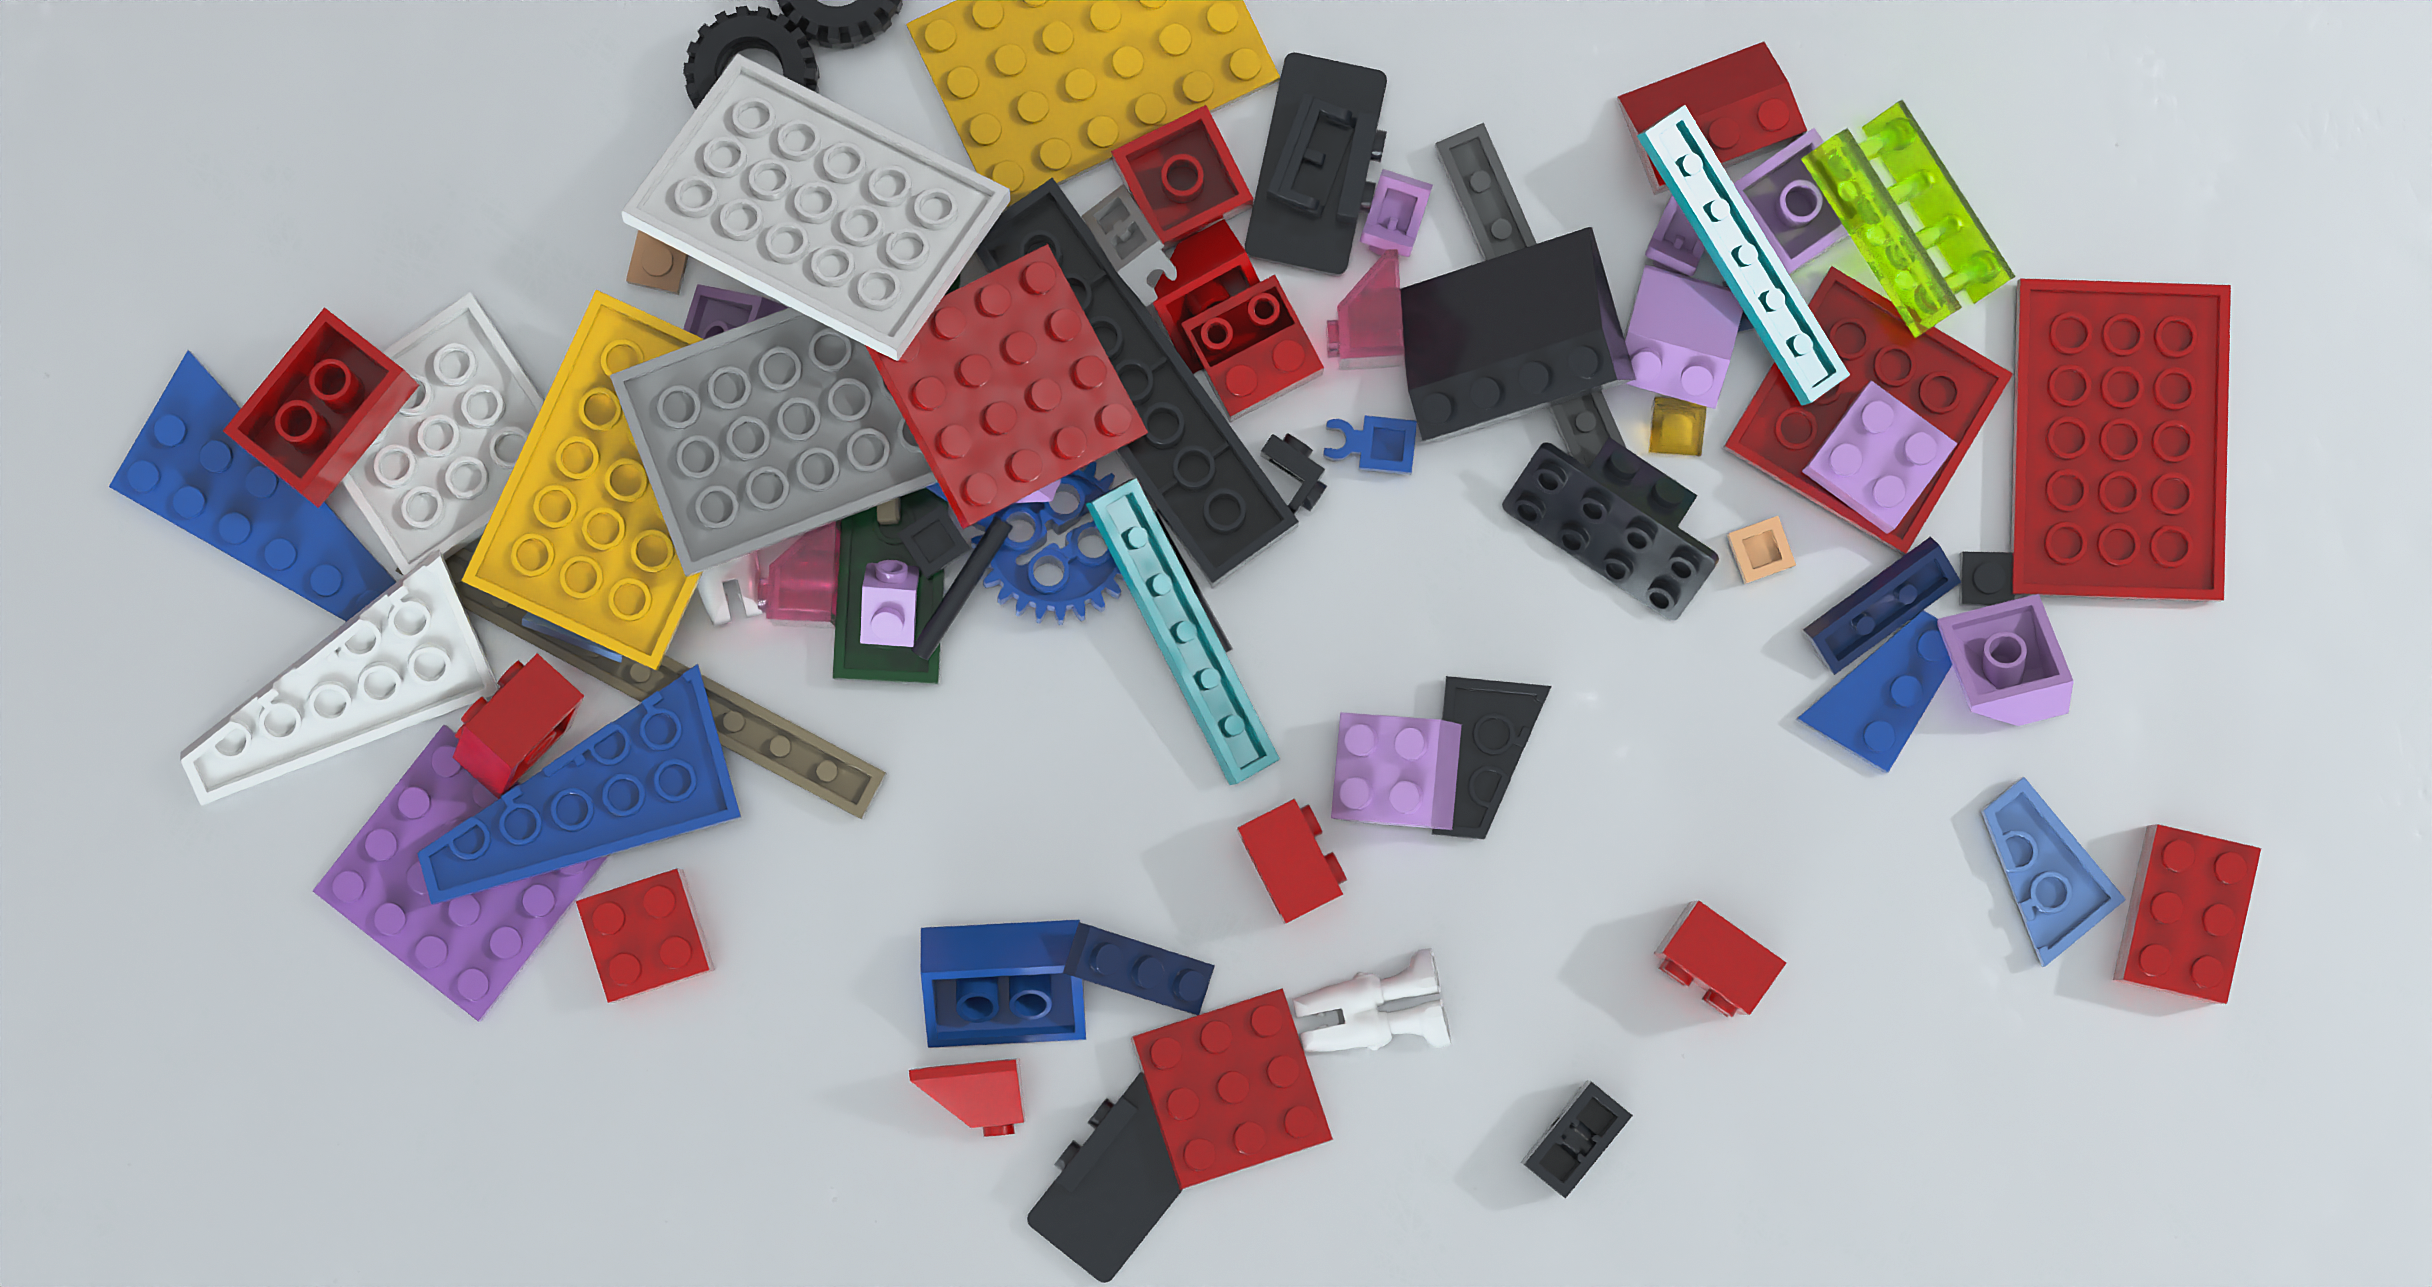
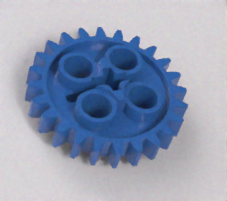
(1083, 577)

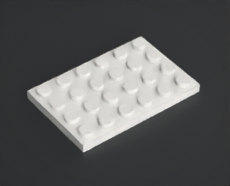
(816, 206)

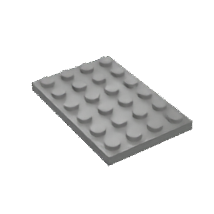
(766, 436)

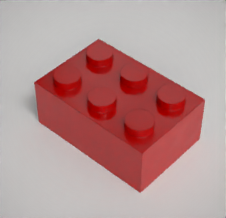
(321, 407)
(2187, 914)

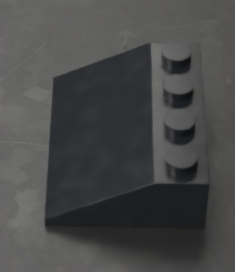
(1511, 336)

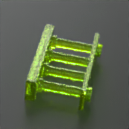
(1883, 233)

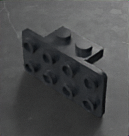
(1290, 235)
(1617, 521)
(1109, 1187)

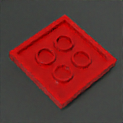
(1231, 1089)

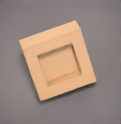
(656, 265)
(1761, 549)

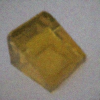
(1676, 427)

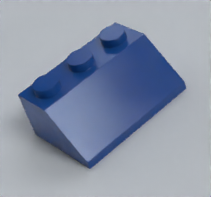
(1000, 984)

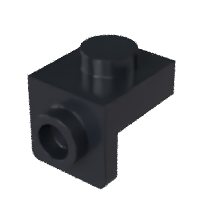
(1293, 458)

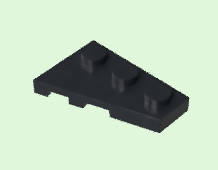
(1494, 732)

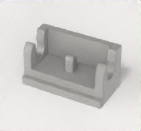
(1129, 242)

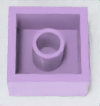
(1791, 205)
(1879, 457)
(1396, 770)

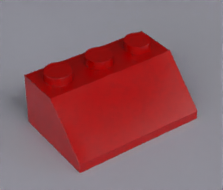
(1735, 100)

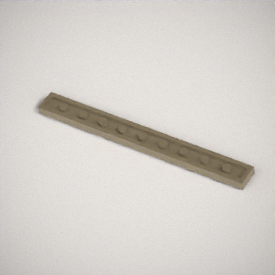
(739, 721)

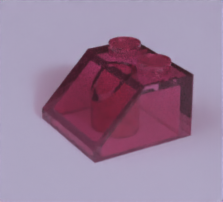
(1369, 320)
(804, 581)

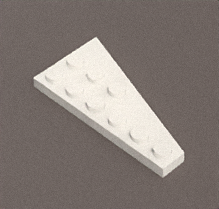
(374, 675)

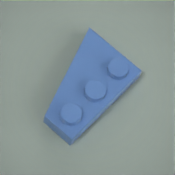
(2048, 870)

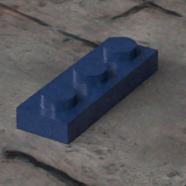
(1882, 605)
(1138, 969)

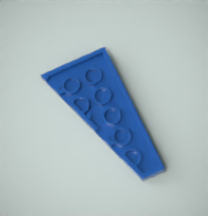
(229, 499)
(618, 790)

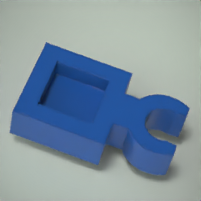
(1382, 444)

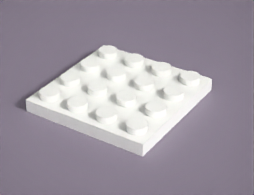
(452, 443)

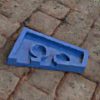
(1885, 695)

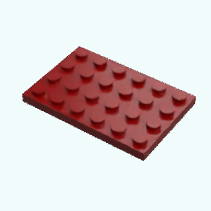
(2120, 439)

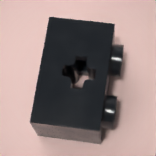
(1576, 1138)

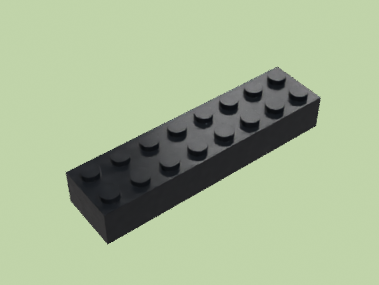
(1191, 456)

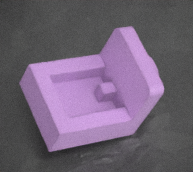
(1395, 213)
(1675, 242)
(889, 603)

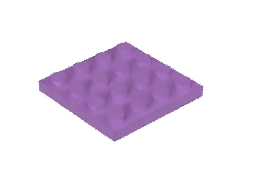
(459, 946)

